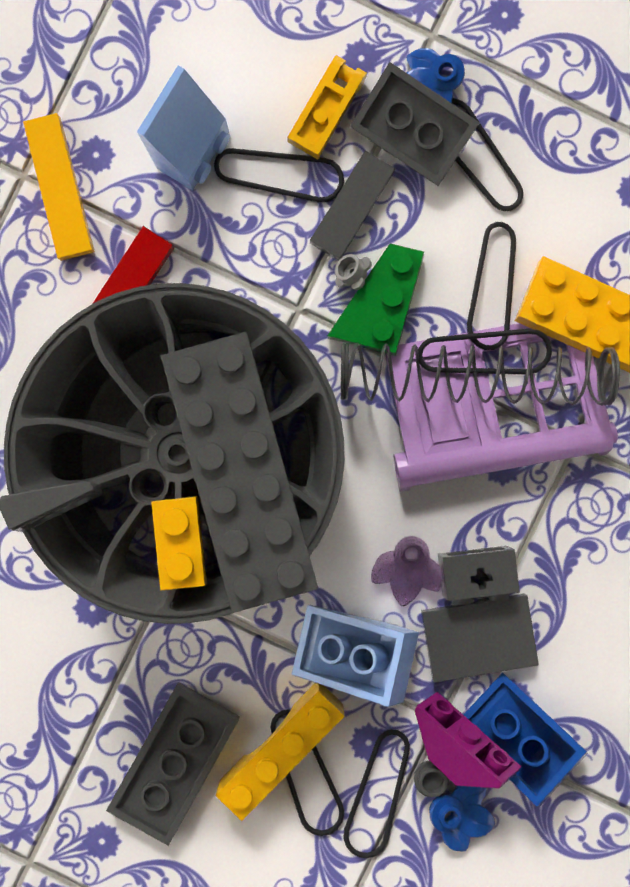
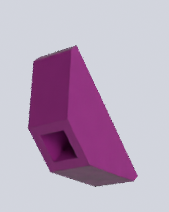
(461, 747)

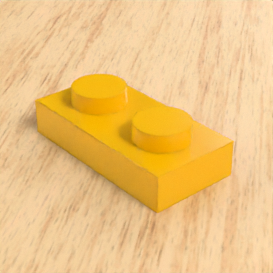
(179, 543)

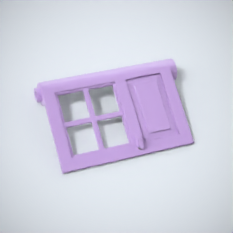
(464, 437)

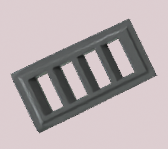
(36, 507)

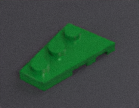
(382, 305)

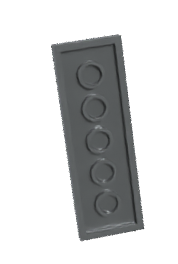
(239, 472)

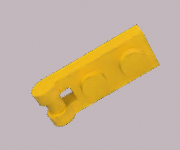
(326, 108)

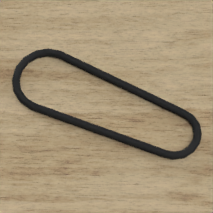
(282, 156)
(500, 159)
(509, 287)
(486, 335)
(294, 794)
(395, 798)

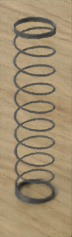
(346, 369)

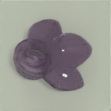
(407, 575)

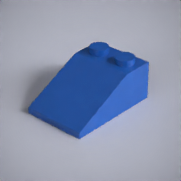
(528, 736)

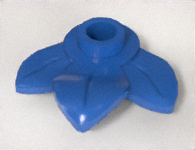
(426, 68)
(466, 816)

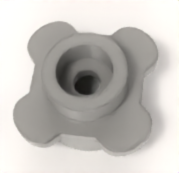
(352, 271)

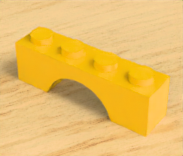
(273, 760)

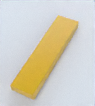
(58, 186)

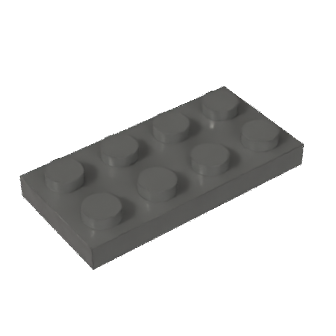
(173, 763)

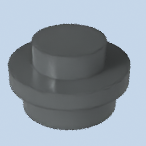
(430, 780)

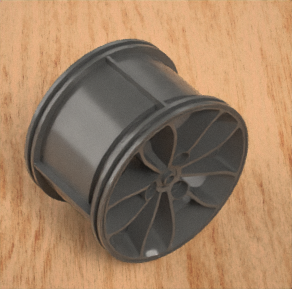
(51, 415)

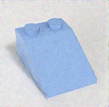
(184, 130)
(355, 655)

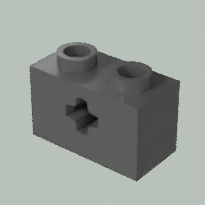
(497, 564)

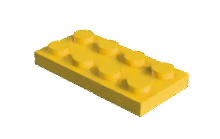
(577, 310)

